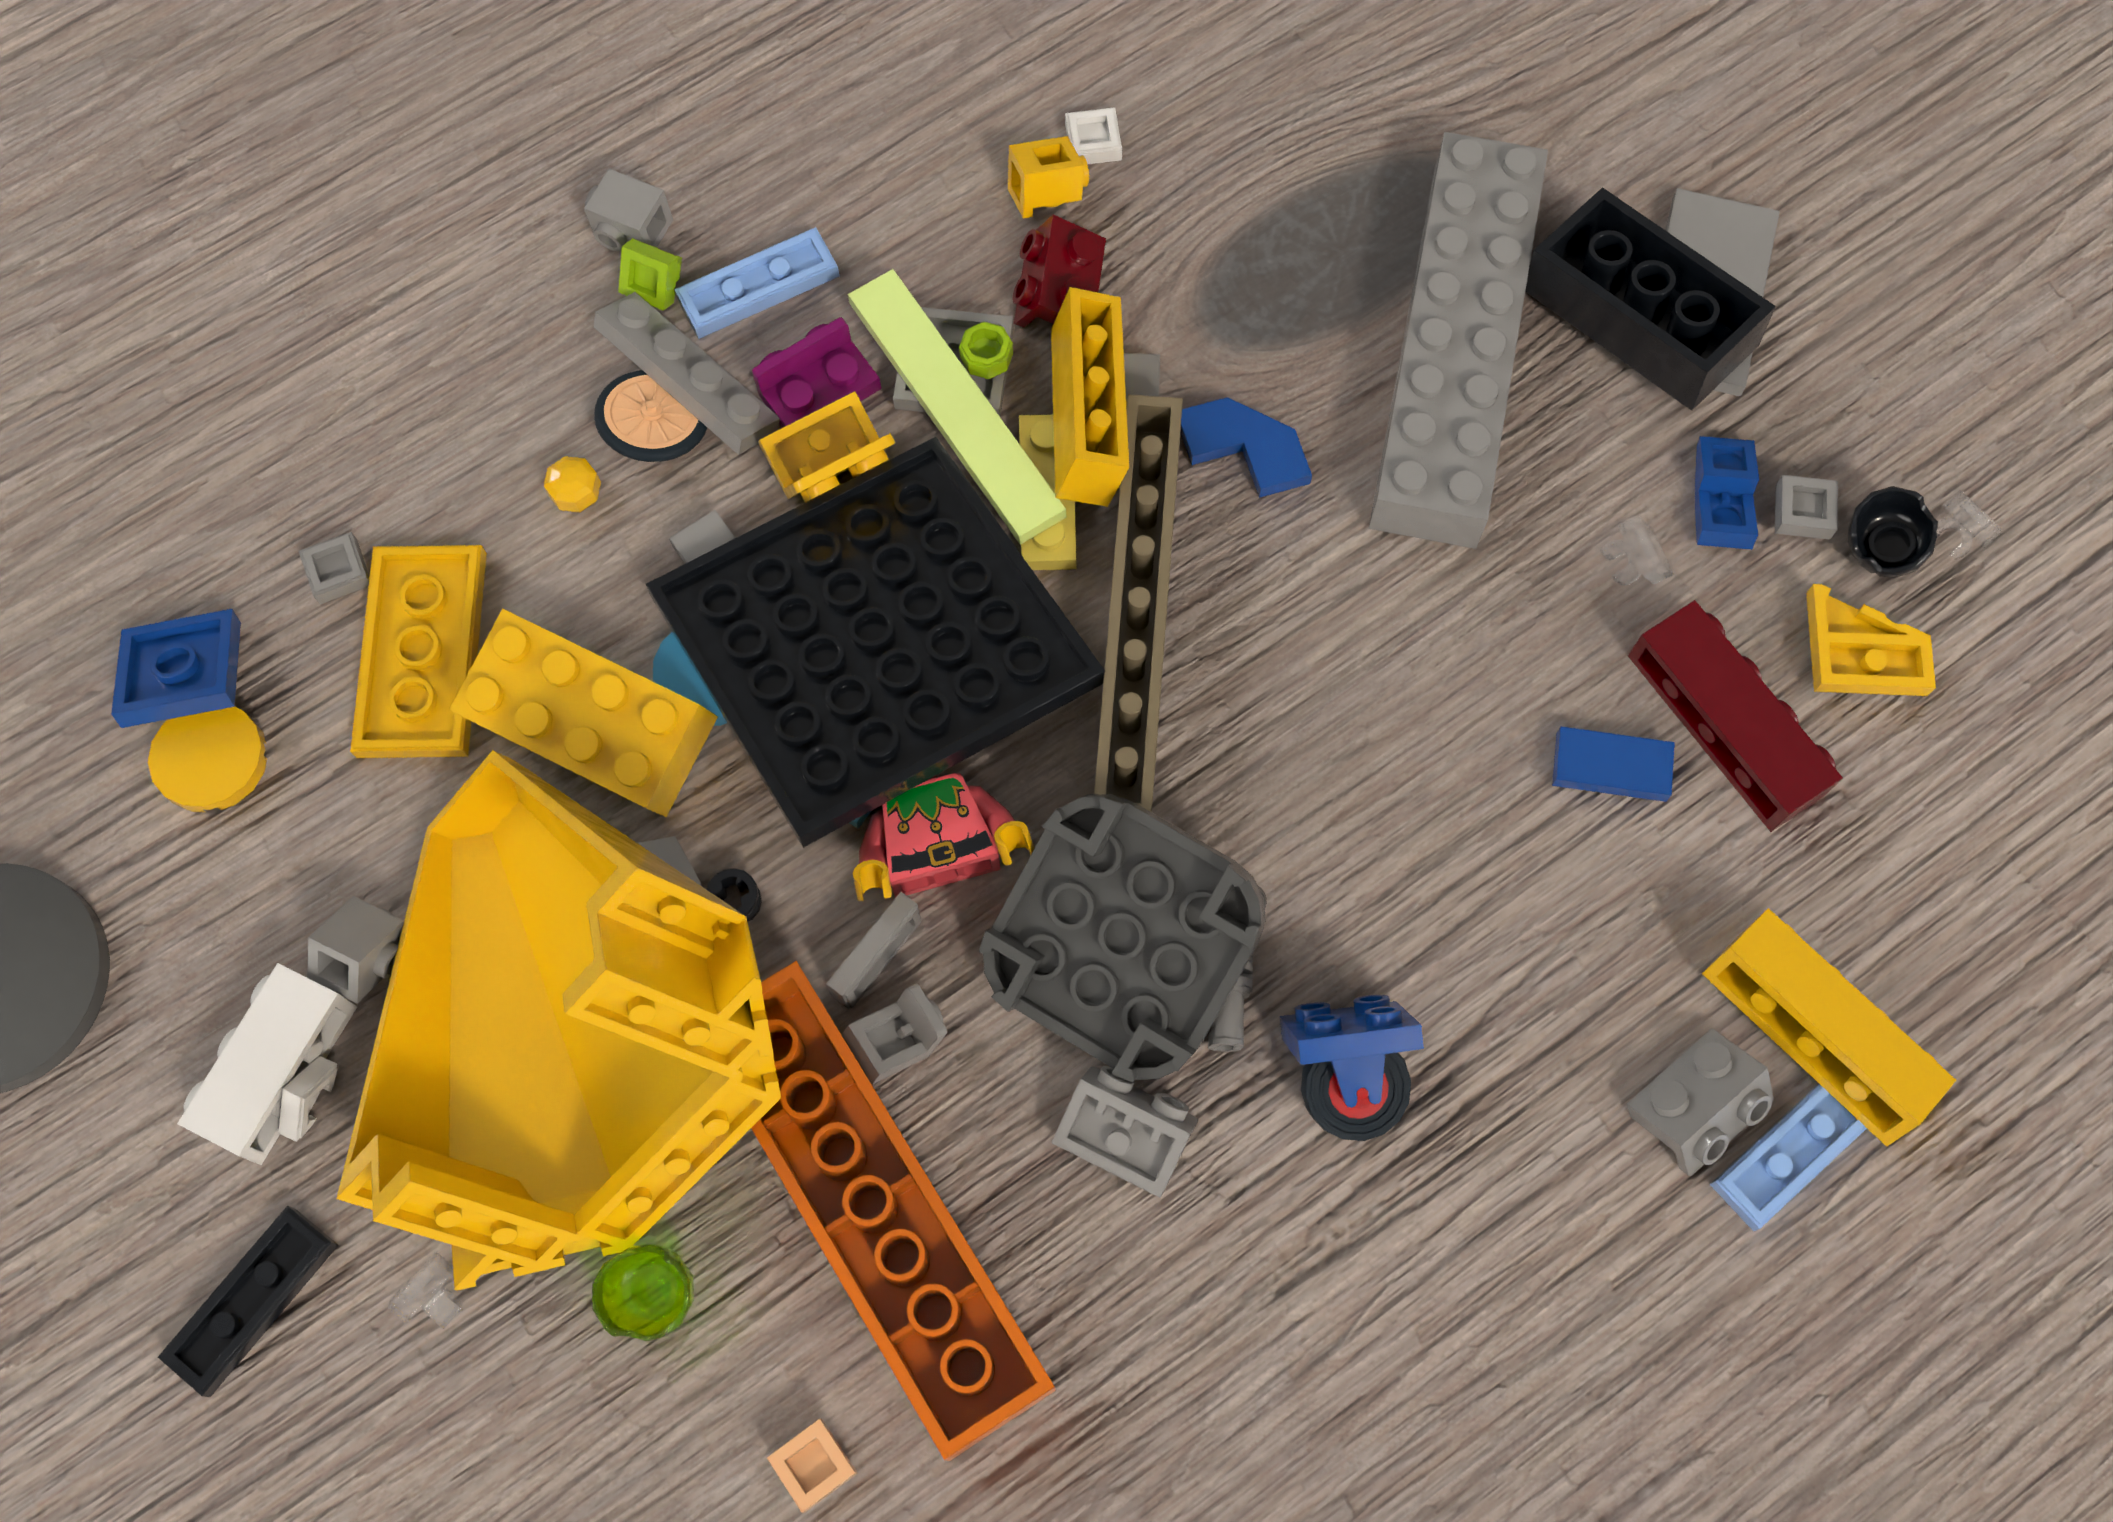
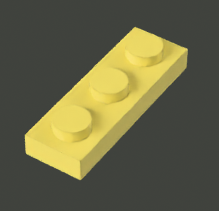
(1056, 545)

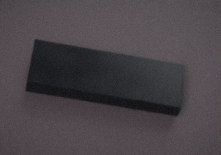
(247, 1301)

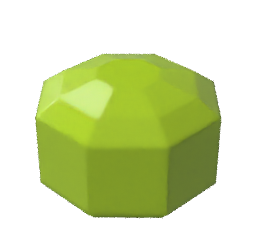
(986, 350)

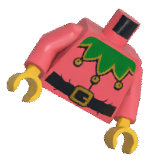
(936, 838)

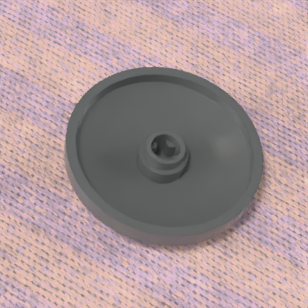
(49, 972)

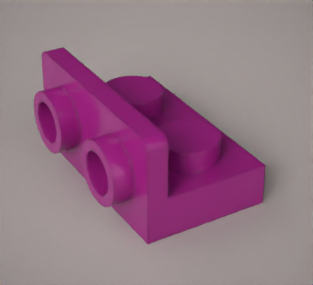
(814, 373)

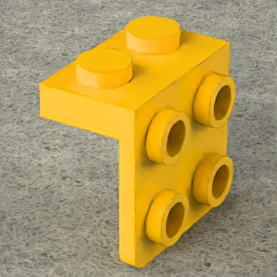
(822, 445)

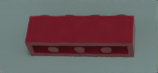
(1734, 715)

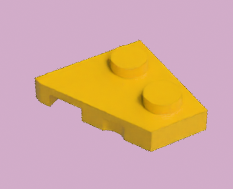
(1865, 650)

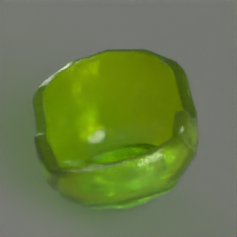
(643, 1292)

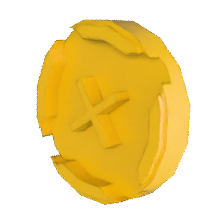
(208, 759)

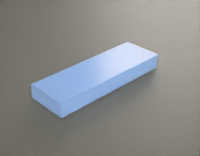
(757, 282)
(1787, 1157)

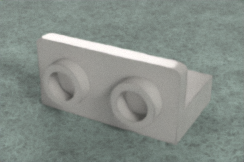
(1125, 1129)

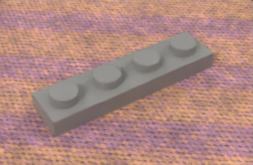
(686, 372)

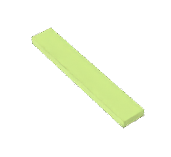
(957, 407)

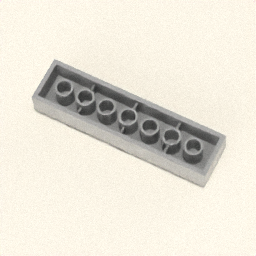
(1459, 342)

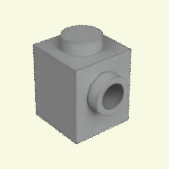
(626, 210)
(354, 949)

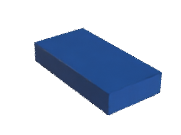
(1613, 764)

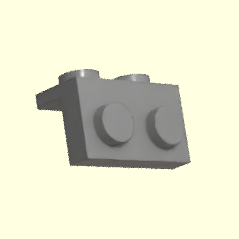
(1704, 1100)

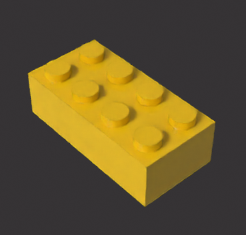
(584, 712)

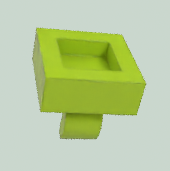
(649, 273)

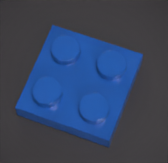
(176, 668)

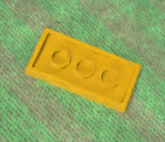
(417, 650)

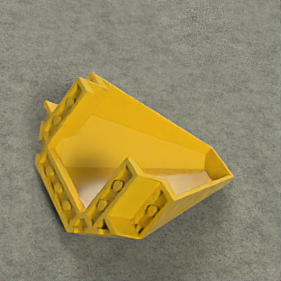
(553, 1036)

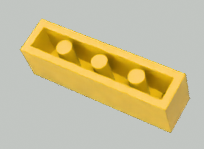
(1089, 398)
(1829, 1028)

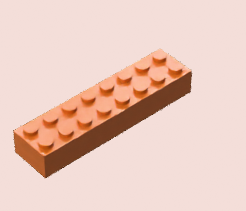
(889, 1231)

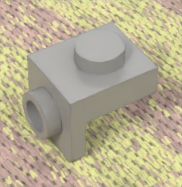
(896, 1035)

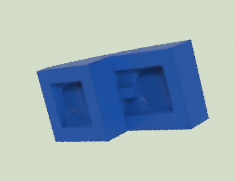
(1724, 492)

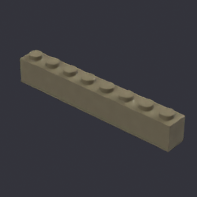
(1139, 602)

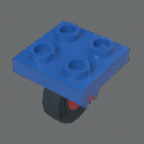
(1352, 1064)

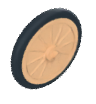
(645, 420)

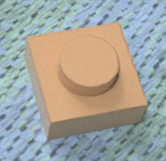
(812, 1465)

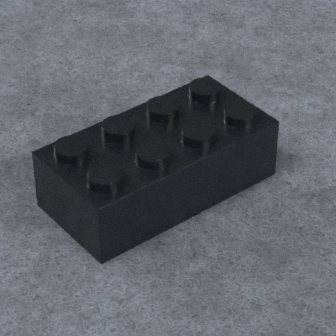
(1648, 298)

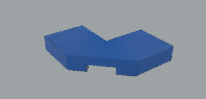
(1231, 428)

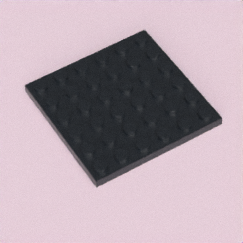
(873, 639)

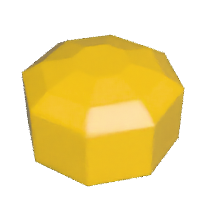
(572, 484)

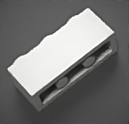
(276, 1040)

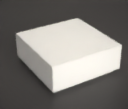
(1095, 134)

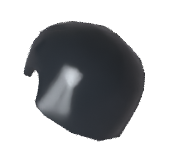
(1892, 532)

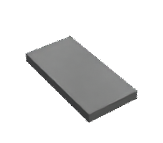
(1732, 237)

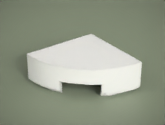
(301, 1095)

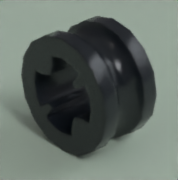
(750, 902)

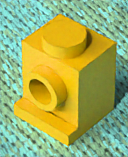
(1045, 174)

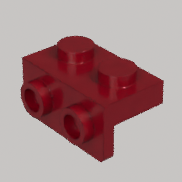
(1054, 260)

